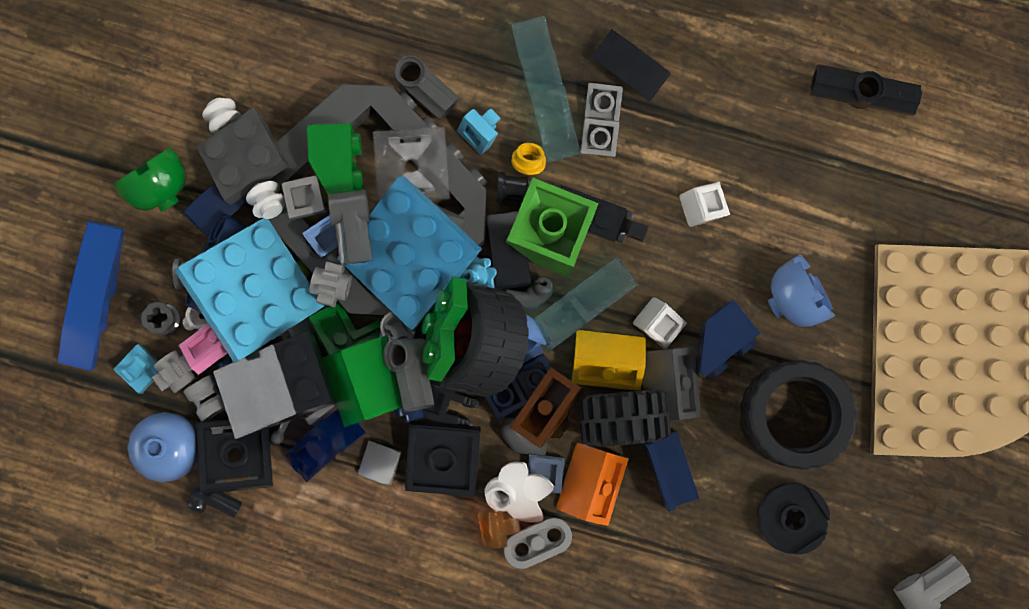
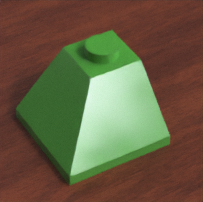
(551, 226)

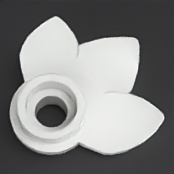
(522, 492)

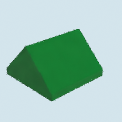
(362, 381)

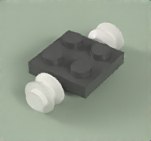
(243, 157)

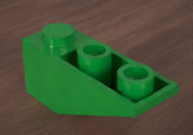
(333, 156)

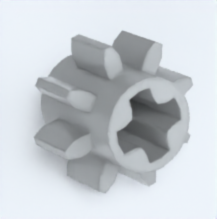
(330, 284)
(173, 372)

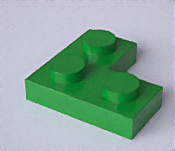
(440, 328)
(337, 331)

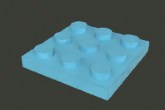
(249, 289)

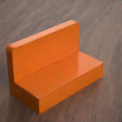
(592, 484)

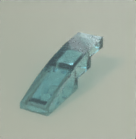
(545, 89)

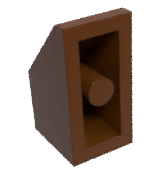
(547, 407)

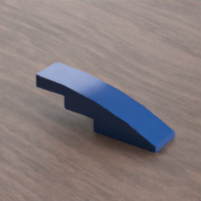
(90, 295)

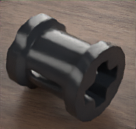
(512, 188)

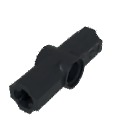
(886, 93)

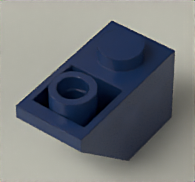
(722, 336)

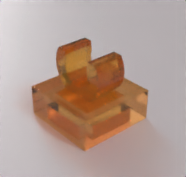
(495, 528)

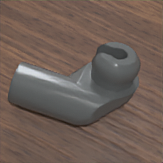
(535, 294)
(519, 443)

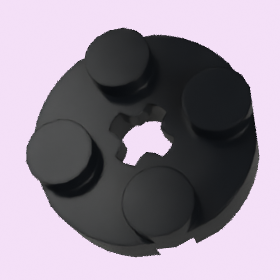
(813, 522)

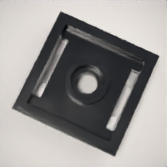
(217, 468)

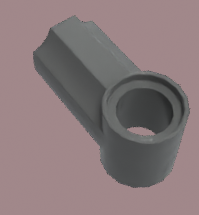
(427, 88)
(350, 216)
(406, 359)

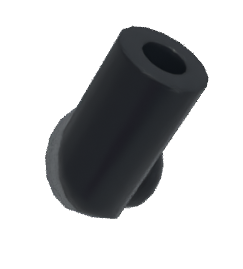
(219, 501)

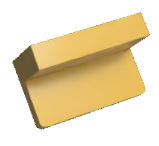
(609, 360)

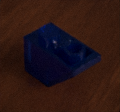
(323, 445)

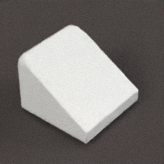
(704, 204)
(659, 322)

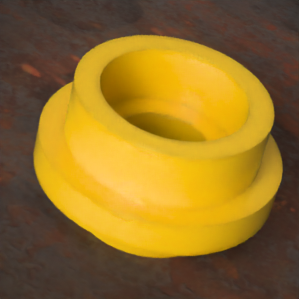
(529, 159)

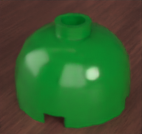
(154, 183)

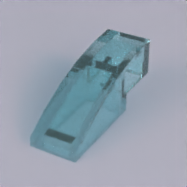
(584, 302)

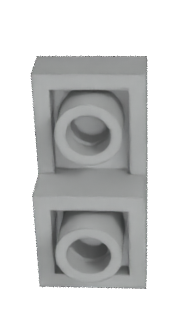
(601, 119)

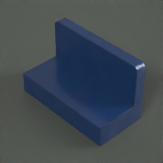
(671, 471)

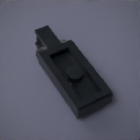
(612, 221)

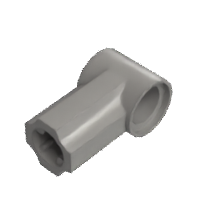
(933, 585)

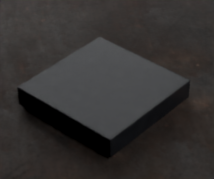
(442, 458)

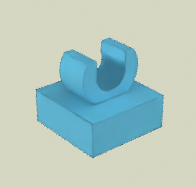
(479, 130)
(137, 368)

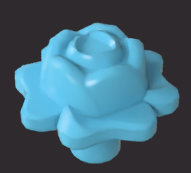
(480, 272)

